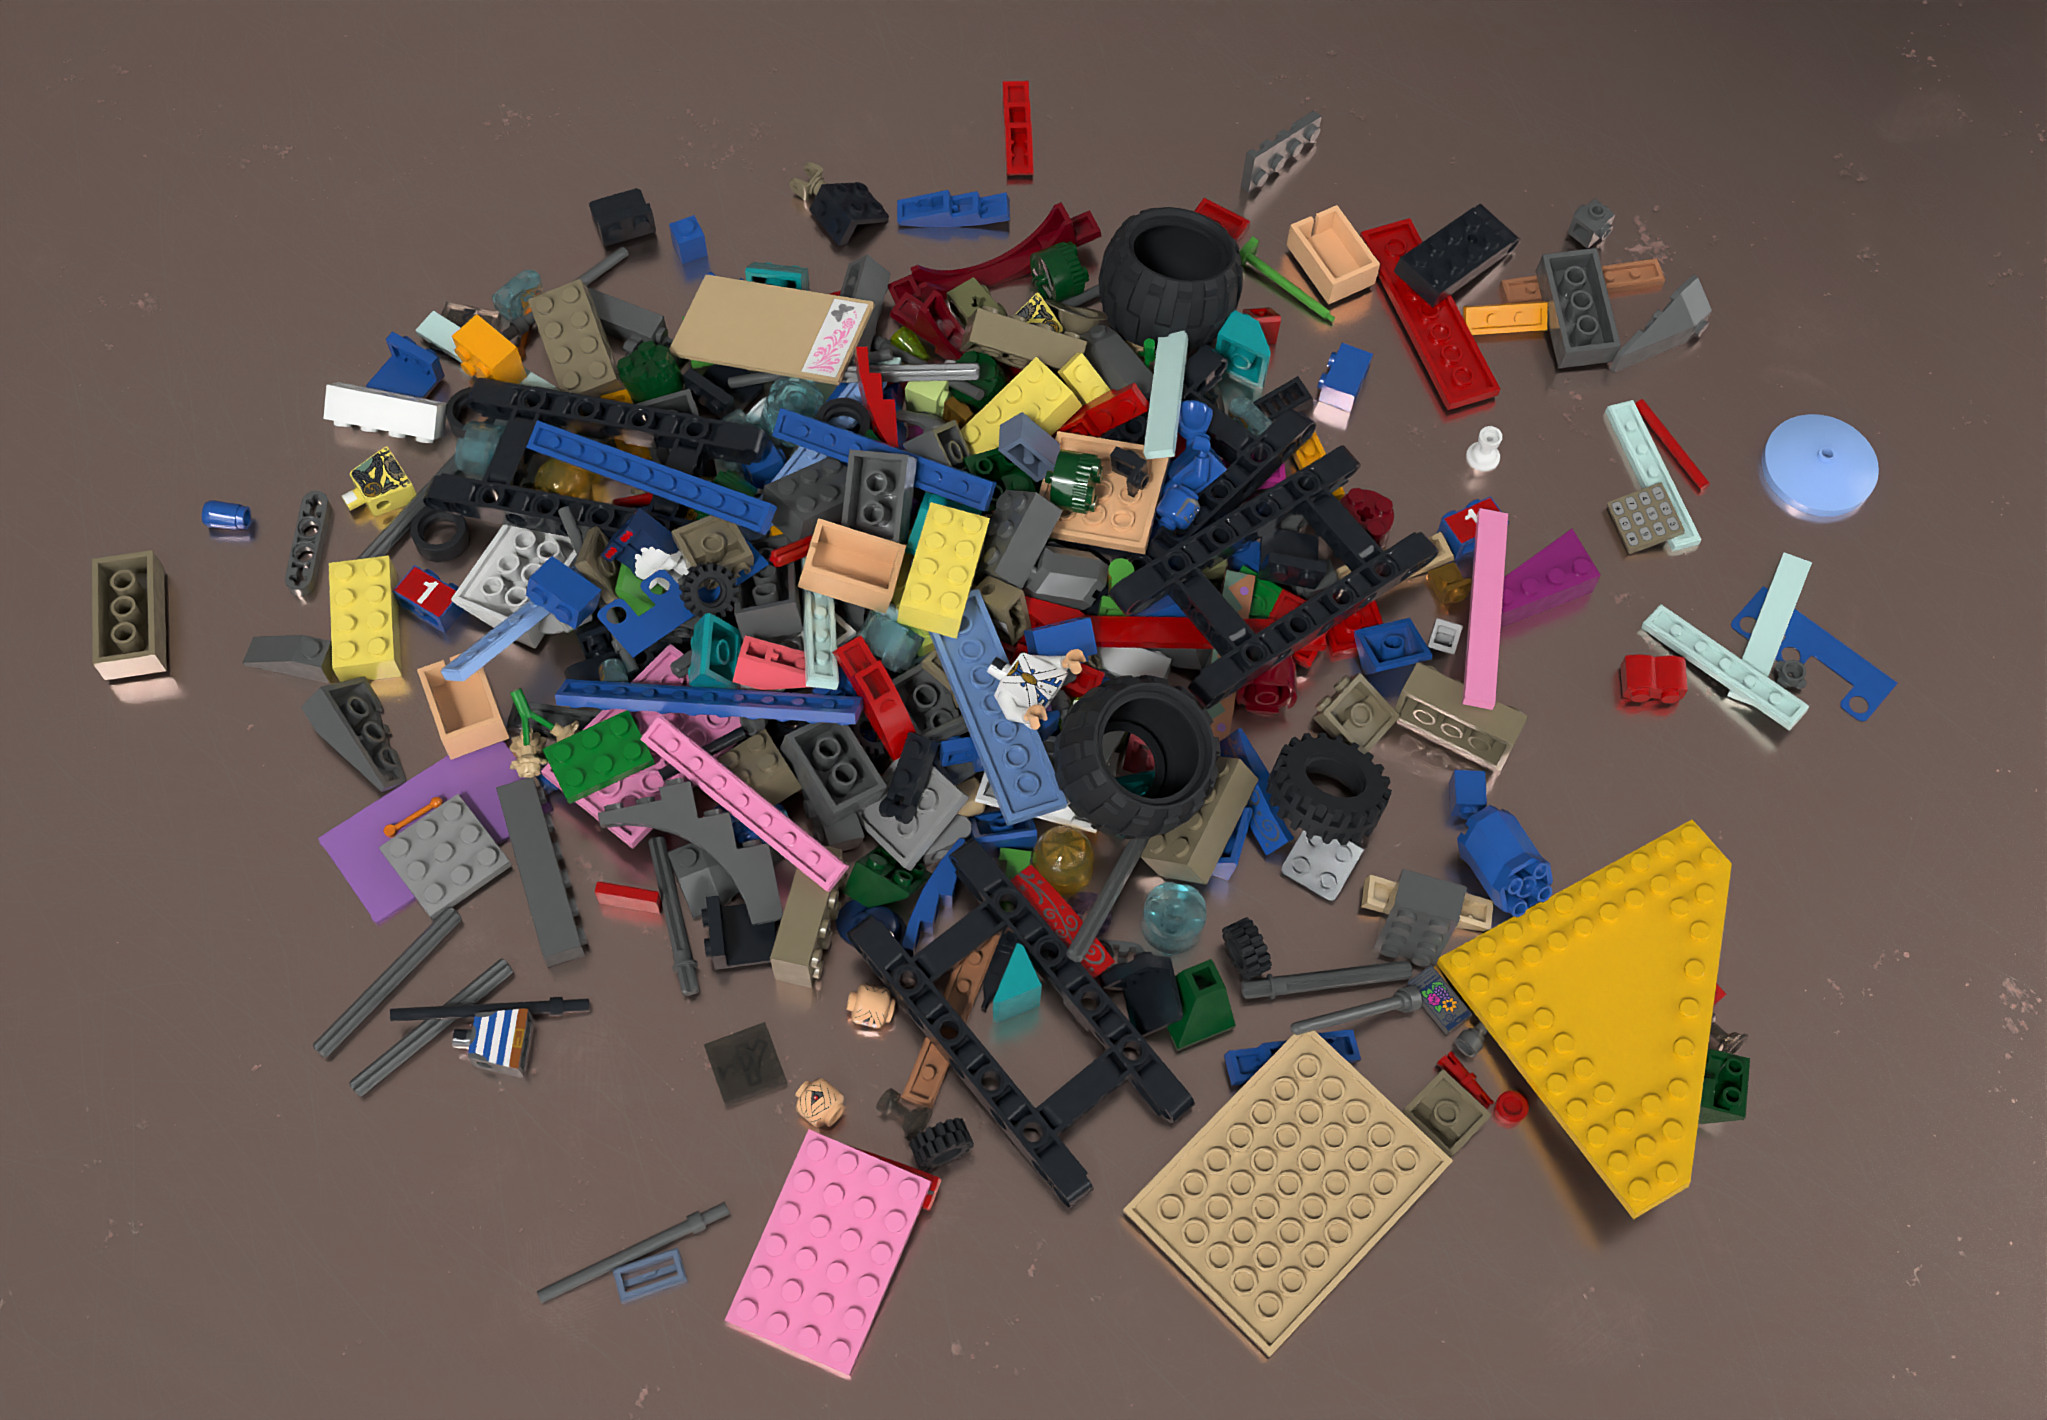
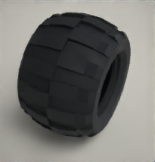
(1170, 276)
(1173, 731)

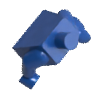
(1198, 462)

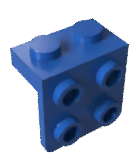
(409, 369)

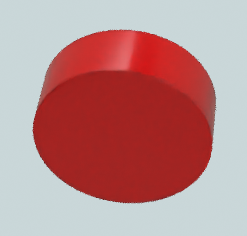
(1511, 1107)

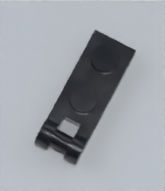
(909, 778)

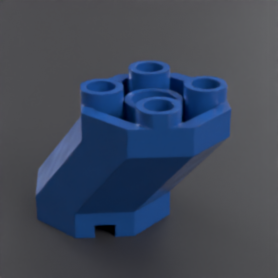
(1505, 860)

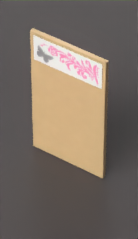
(772, 329)

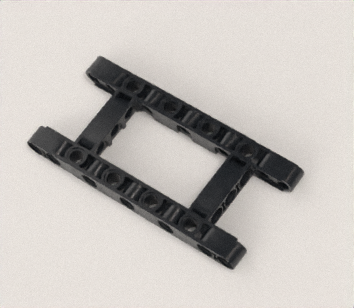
(1230, 442)
(1304, 494)
(504, 502)
(971, 1058)

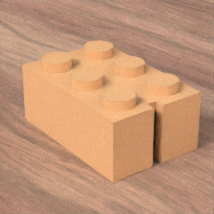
(1334, 255)
(852, 566)
(463, 710)

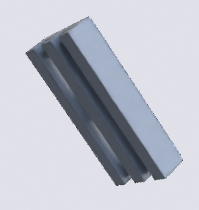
(654, 1287)

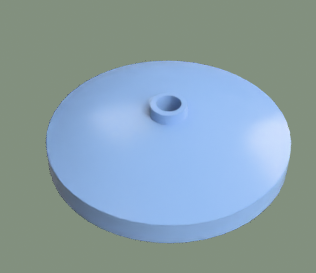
(1820, 465)

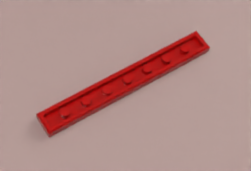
(1166, 633)

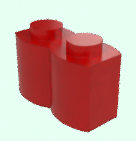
(1654, 678)

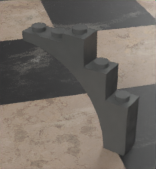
(677, 814)

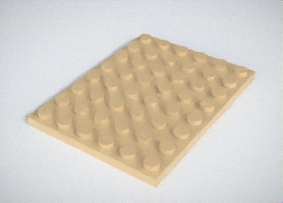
(1287, 1188)

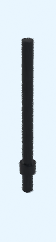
(555, 1006)

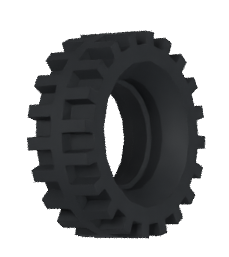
(1321, 812)

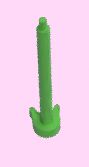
(1248, 255)

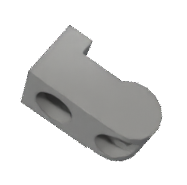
(1444, 636)
(957, 828)

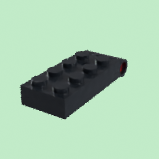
(1456, 254)

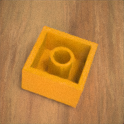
(487, 352)

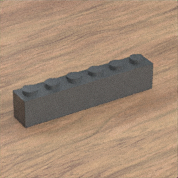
(540, 871)

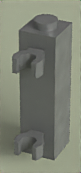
(628, 321)

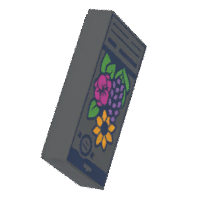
(1440, 1000)

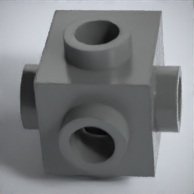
(1591, 223)

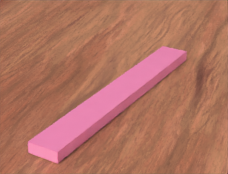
(1485, 609)
(744, 803)

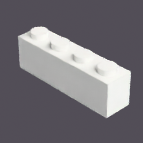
(385, 411)
(1133, 662)

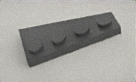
(1274, 154)

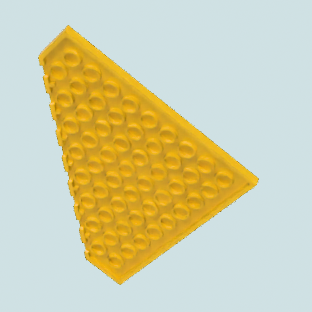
(1613, 1006)

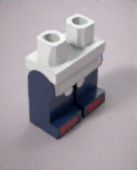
(646, 548)

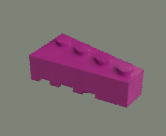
(1548, 579)

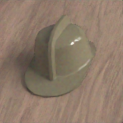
(1077, 319)

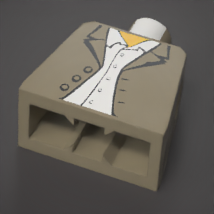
(1006, 608)

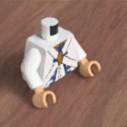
(1032, 684)

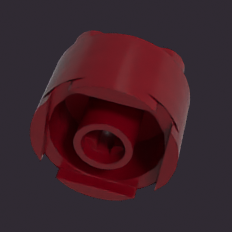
(1372, 512)
(1271, 689)

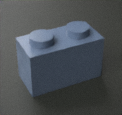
(1028, 446)

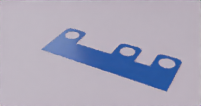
(642, 631)
(1813, 640)

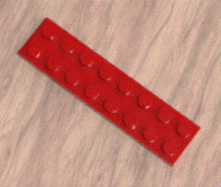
(1436, 332)

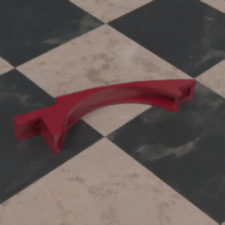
(1007, 267)
(937, 326)

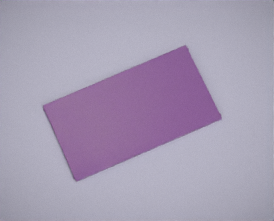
(356, 841)

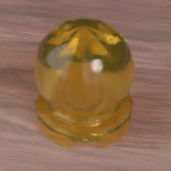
(565, 479)
(1064, 859)

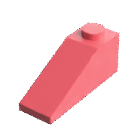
(769, 666)

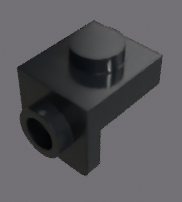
(1132, 467)

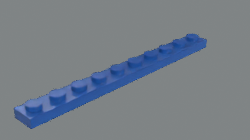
(652, 477)
(710, 701)

